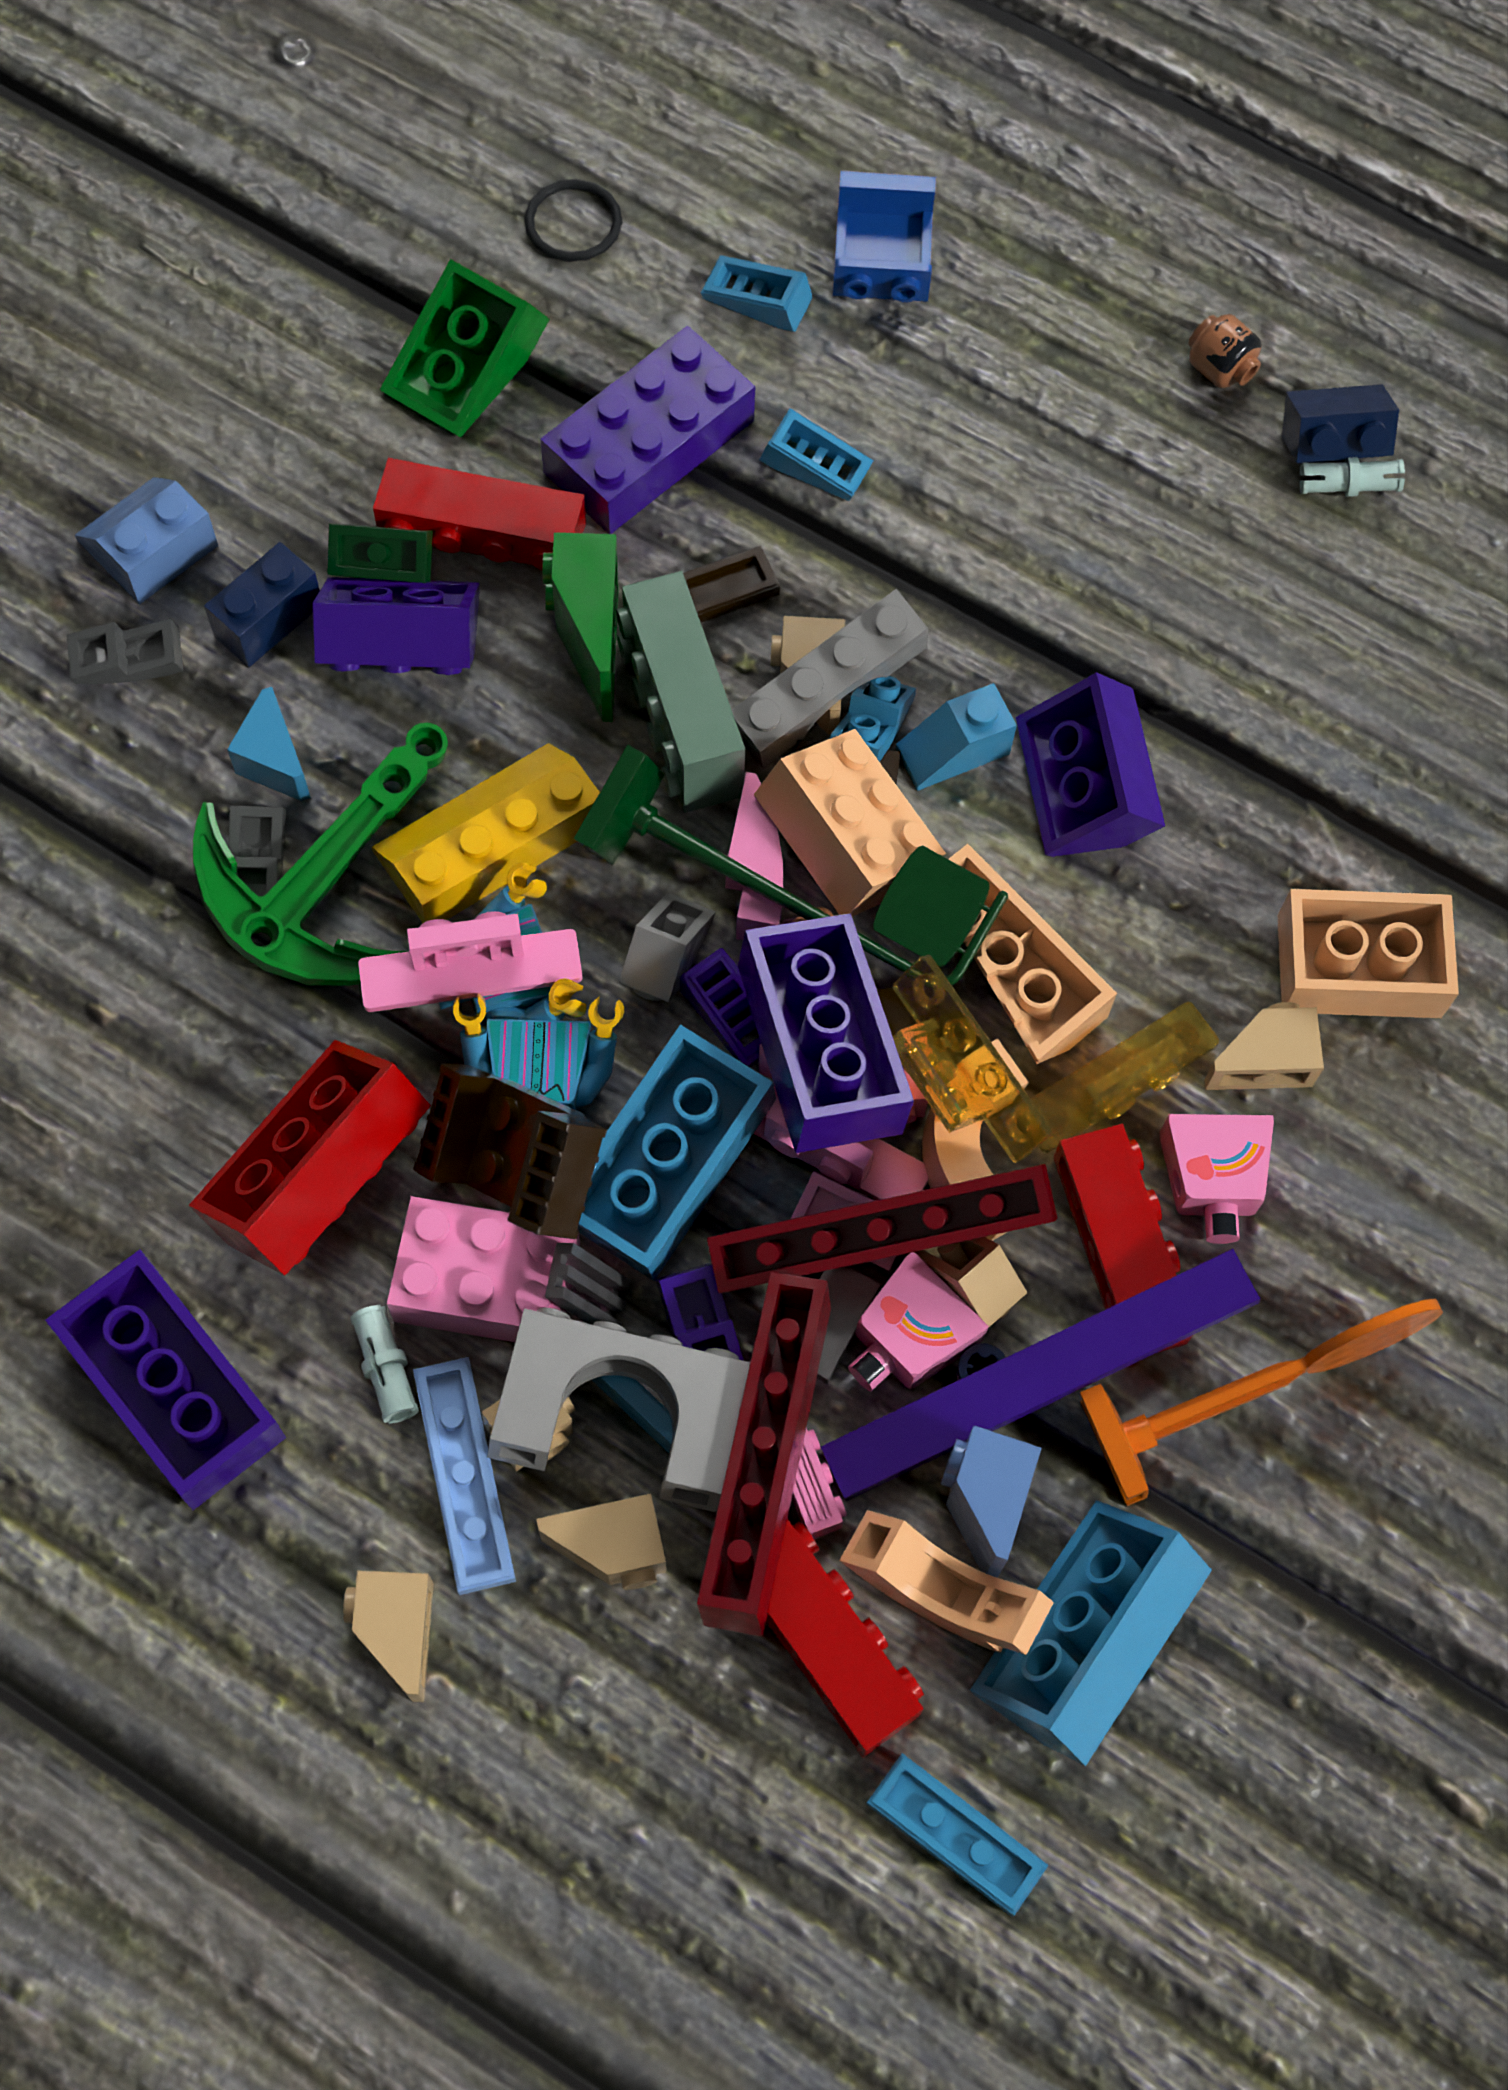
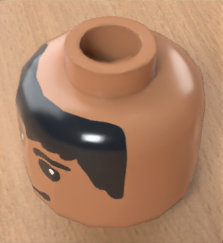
(1225, 351)

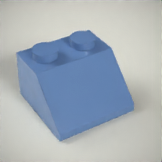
(150, 537)
(988, 1493)

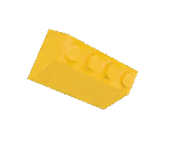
(480, 835)

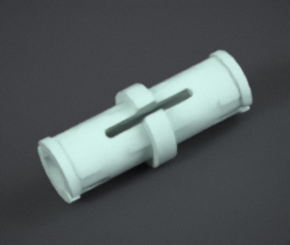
(1352, 476)
(384, 1364)

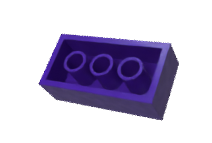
(648, 429)
(824, 1033)
(166, 1379)

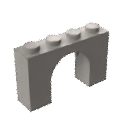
(561, 1354)

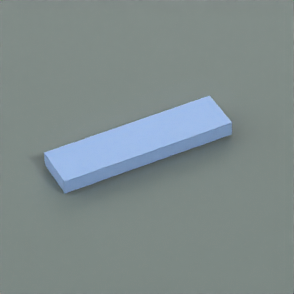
(464, 1476)

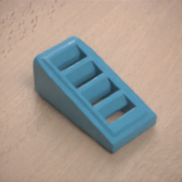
(781, 309)
(795, 464)

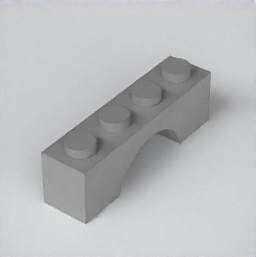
(859, 652)

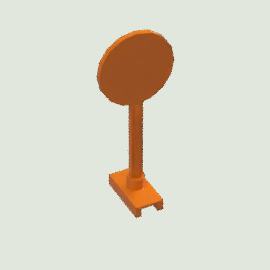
(1125, 1440)

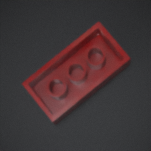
(310, 1156)

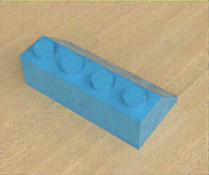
(1113, 1609)

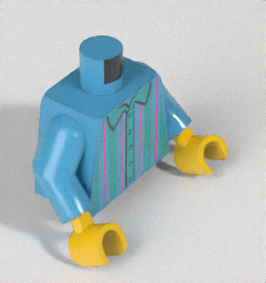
(532, 1004)
(549, 1057)

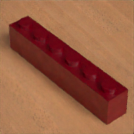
(883, 1228)
(765, 1455)

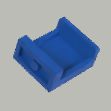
(884, 236)

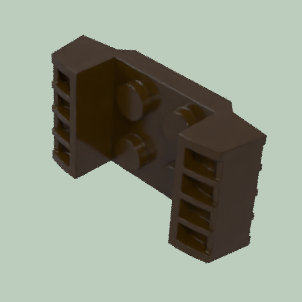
(511, 1148)

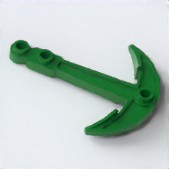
(295, 896)

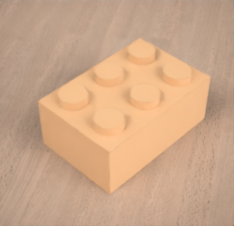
(844, 820)
(1368, 952)

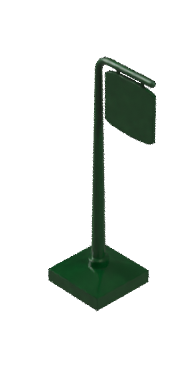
(924, 910)

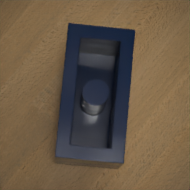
(1340, 423)
(263, 604)

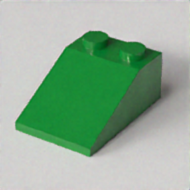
(463, 349)
(585, 596)

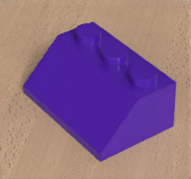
(396, 624)
(1090, 768)

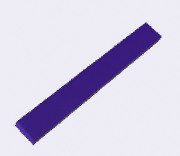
(1041, 1374)

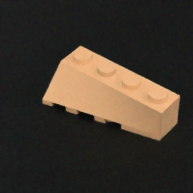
(1034, 972)

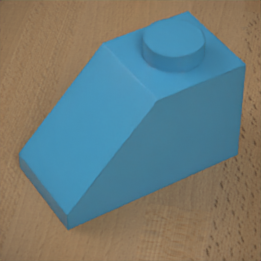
(958, 737)

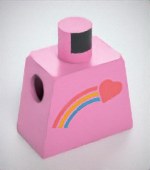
(1218, 1167)
(914, 1328)

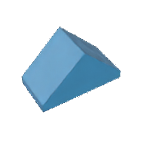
(265, 750)

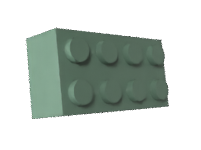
(681, 692)

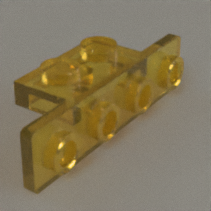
(960, 1066)
(1125, 1072)

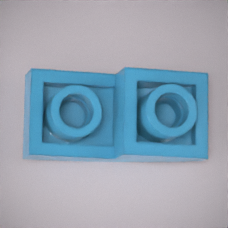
(877, 712)

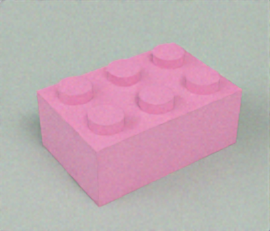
(469, 1270)

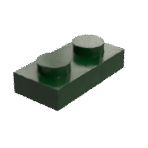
(379, 552)

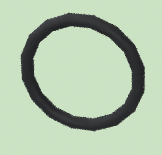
(573, 256)

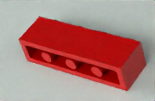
(477, 511)
(1116, 1214)
(836, 1649)

